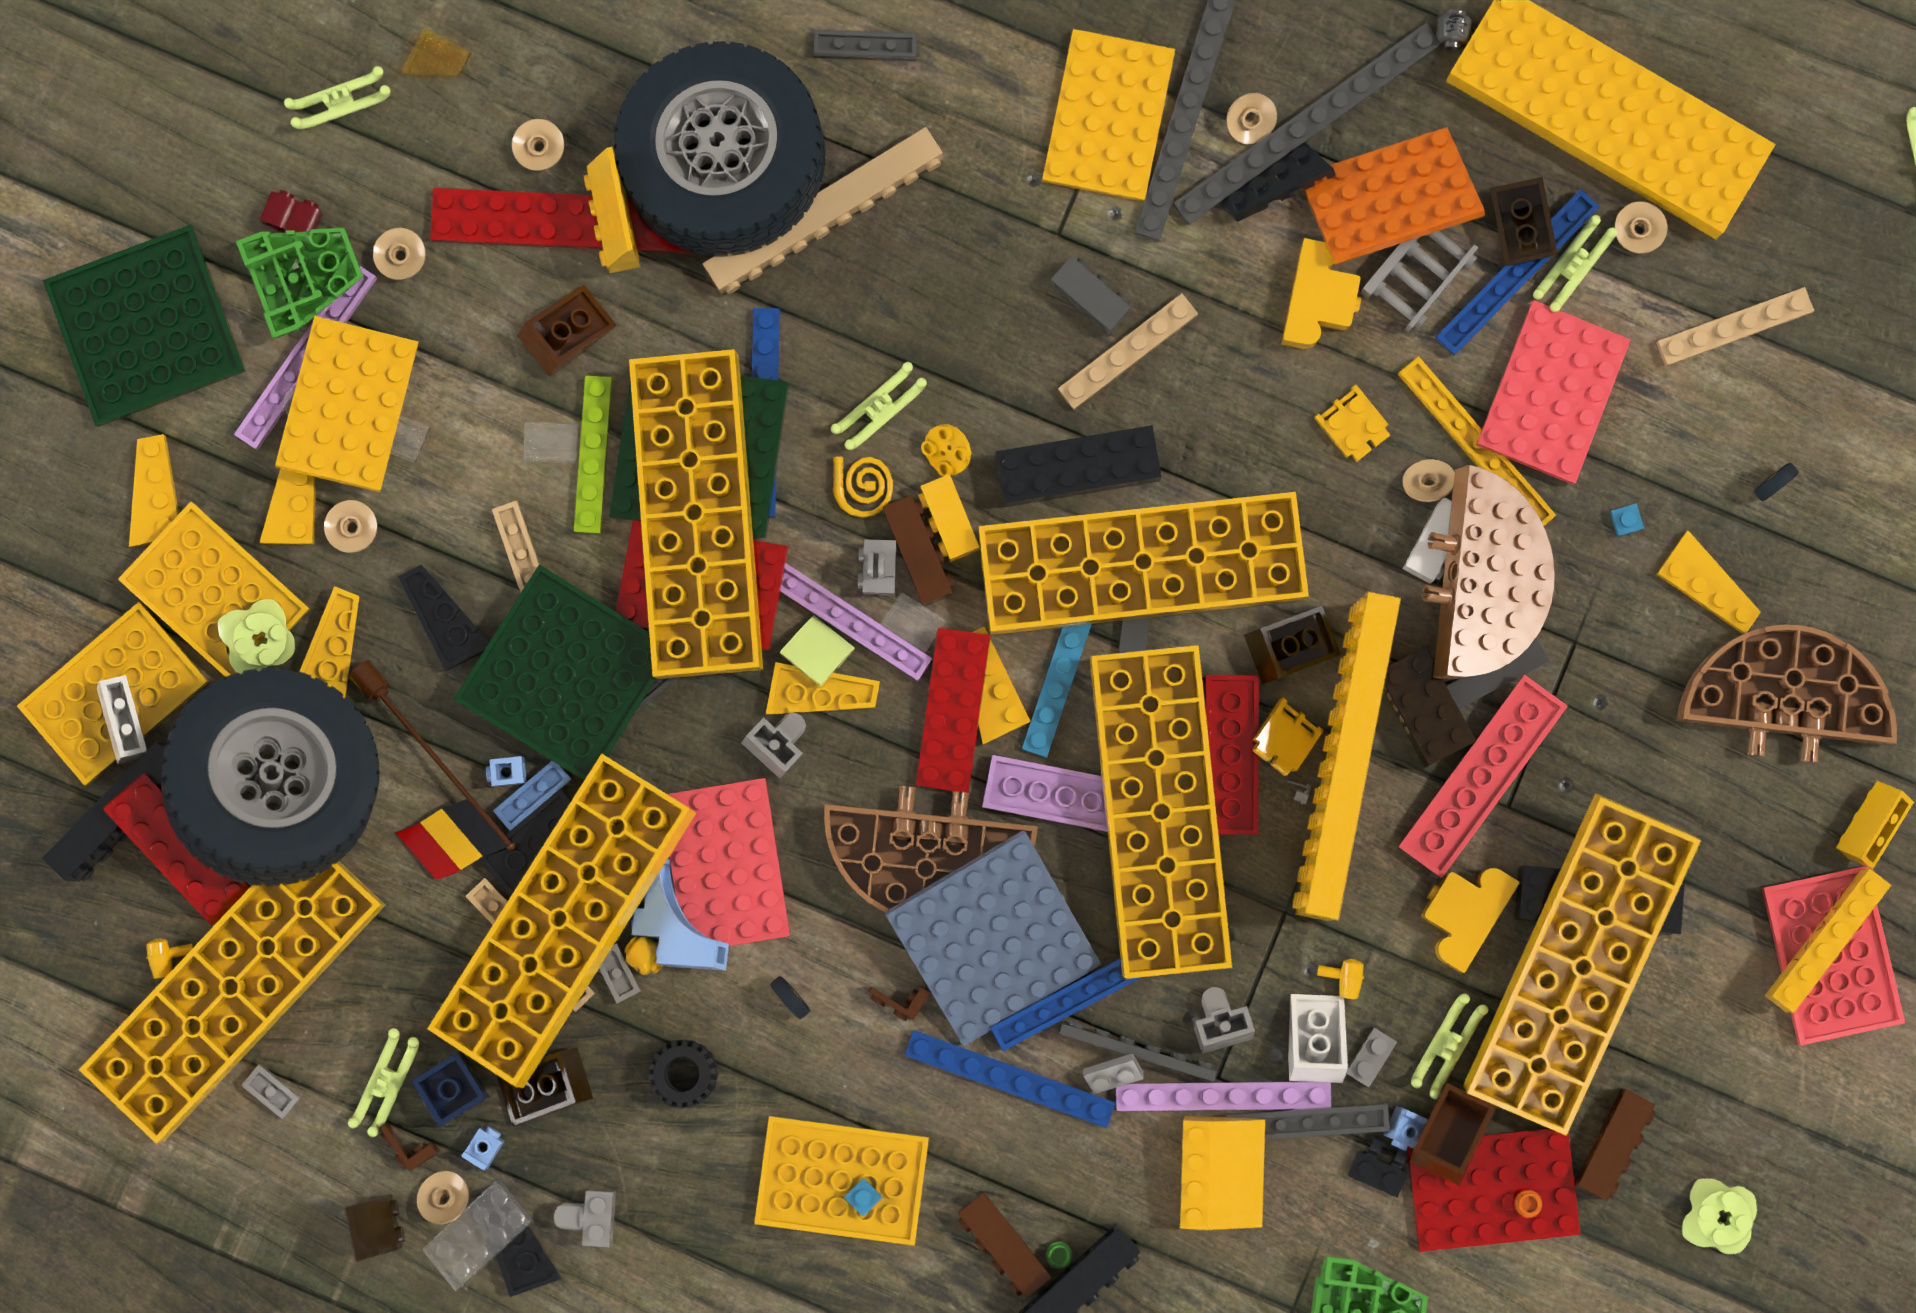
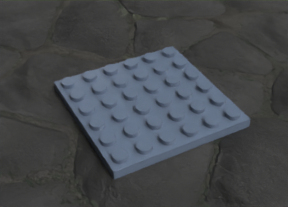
(993, 937)

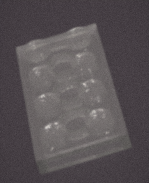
(477, 1235)

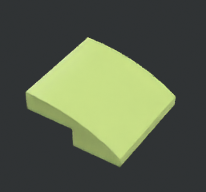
(817, 650)

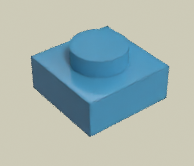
(1626, 520)
(863, 1197)

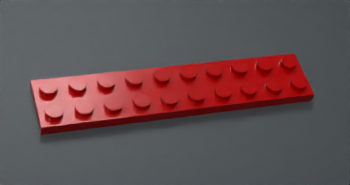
(527, 220)

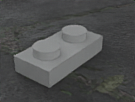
(619, 975)
(1371, 1057)
(1113, 1073)
(271, 1091)

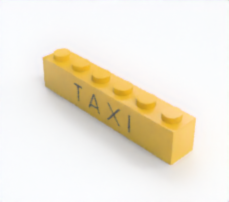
(1827, 940)

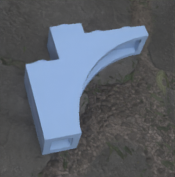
(679, 940)

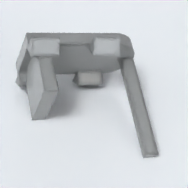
(1301, 796)

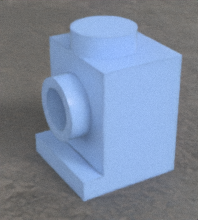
(496, 767)
(1405, 1128)
(479, 1158)

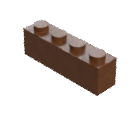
(917, 550)
(1614, 1144)
(1004, 1245)

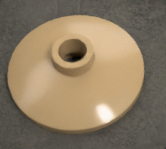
(1259, 125)
(530, 135)
(1643, 215)
(392, 243)
(1428, 480)
(340, 518)
(433, 1192)

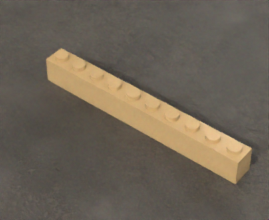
(833, 207)

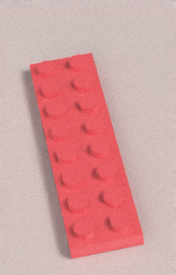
(1482, 776)

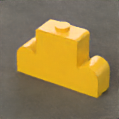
(1319, 297)
(1466, 913)

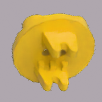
(939, 441)

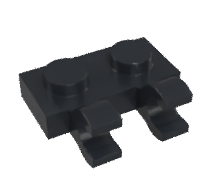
(1377, 1173)

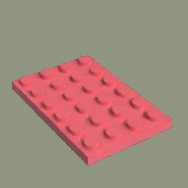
(1553, 392)
(730, 865)
(1859, 985)

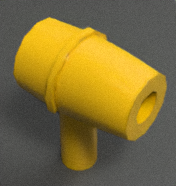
(160, 956)
(1350, 977)

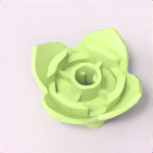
(237, 631)
(1701, 1224)

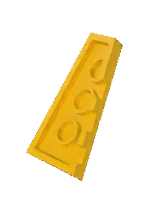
(153, 491)
(291, 511)
(1704, 581)
(333, 641)
(797, 693)
(1000, 704)

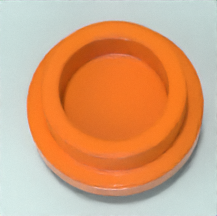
(1528, 1203)

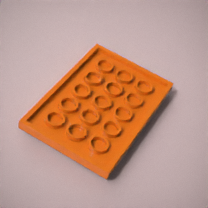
(1393, 196)

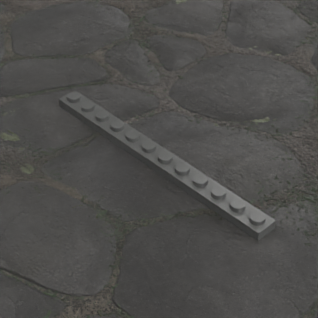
(1184, 119)
(1307, 123)

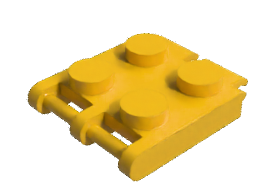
(1354, 424)
(1285, 738)

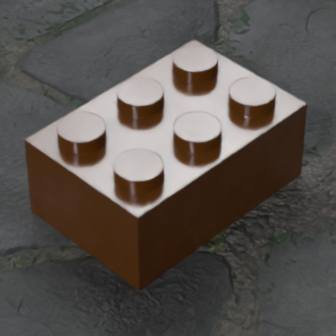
(1452, 1134)

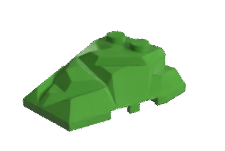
(299, 273)
(1354, 1288)

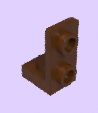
(915, 1001)
(421, 1153)

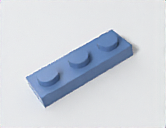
(532, 794)

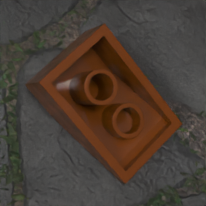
(565, 330)

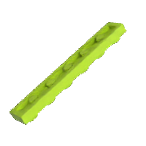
(593, 455)

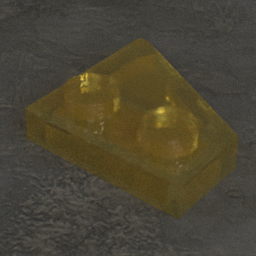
(435, 56)

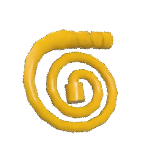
(838, 489)

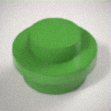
(1059, 1255)

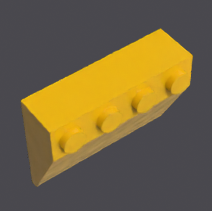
(612, 214)
(1222, 1173)

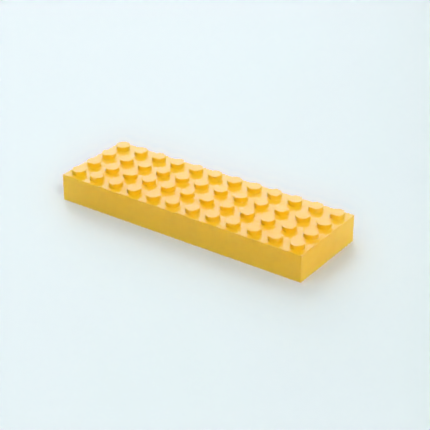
(1611, 113)
(695, 514)
(1143, 563)
(1346, 757)
(1160, 812)
(561, 921)
(1581, 964)
(227, 996)

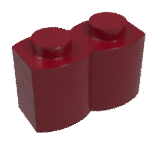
(287, 214)

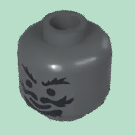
(1453, 29)

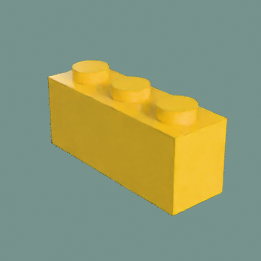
(948, 518)
(1874, 824)

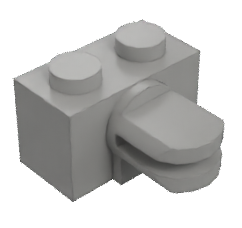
(878, 567)
(775, 744)
(1221, 1025)
(592, 1217)

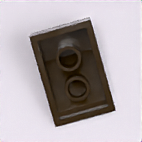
(1523, 221)
(1292, 644)
(552, 1087)
(374, 1227)

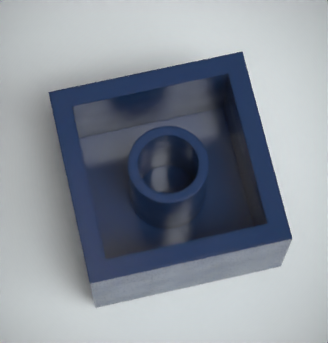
(450, 1089)

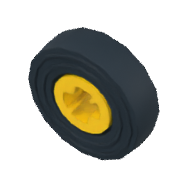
(1776, 481)
(790, 997)

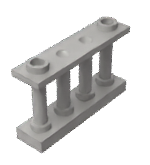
(1394, 267)

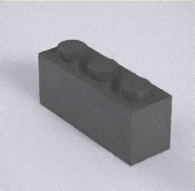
(1091, 294)

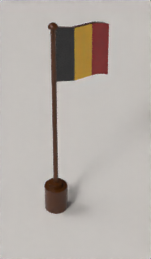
(453, 834)

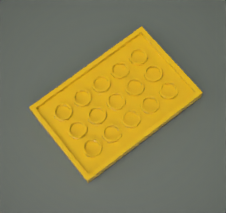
(1108, 115)
(347, 404)
(198, 576)
(68, 704)
(816, 1164)

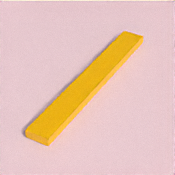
(1467, 431)

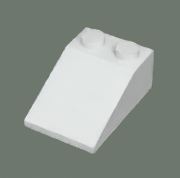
(1317, 1039)

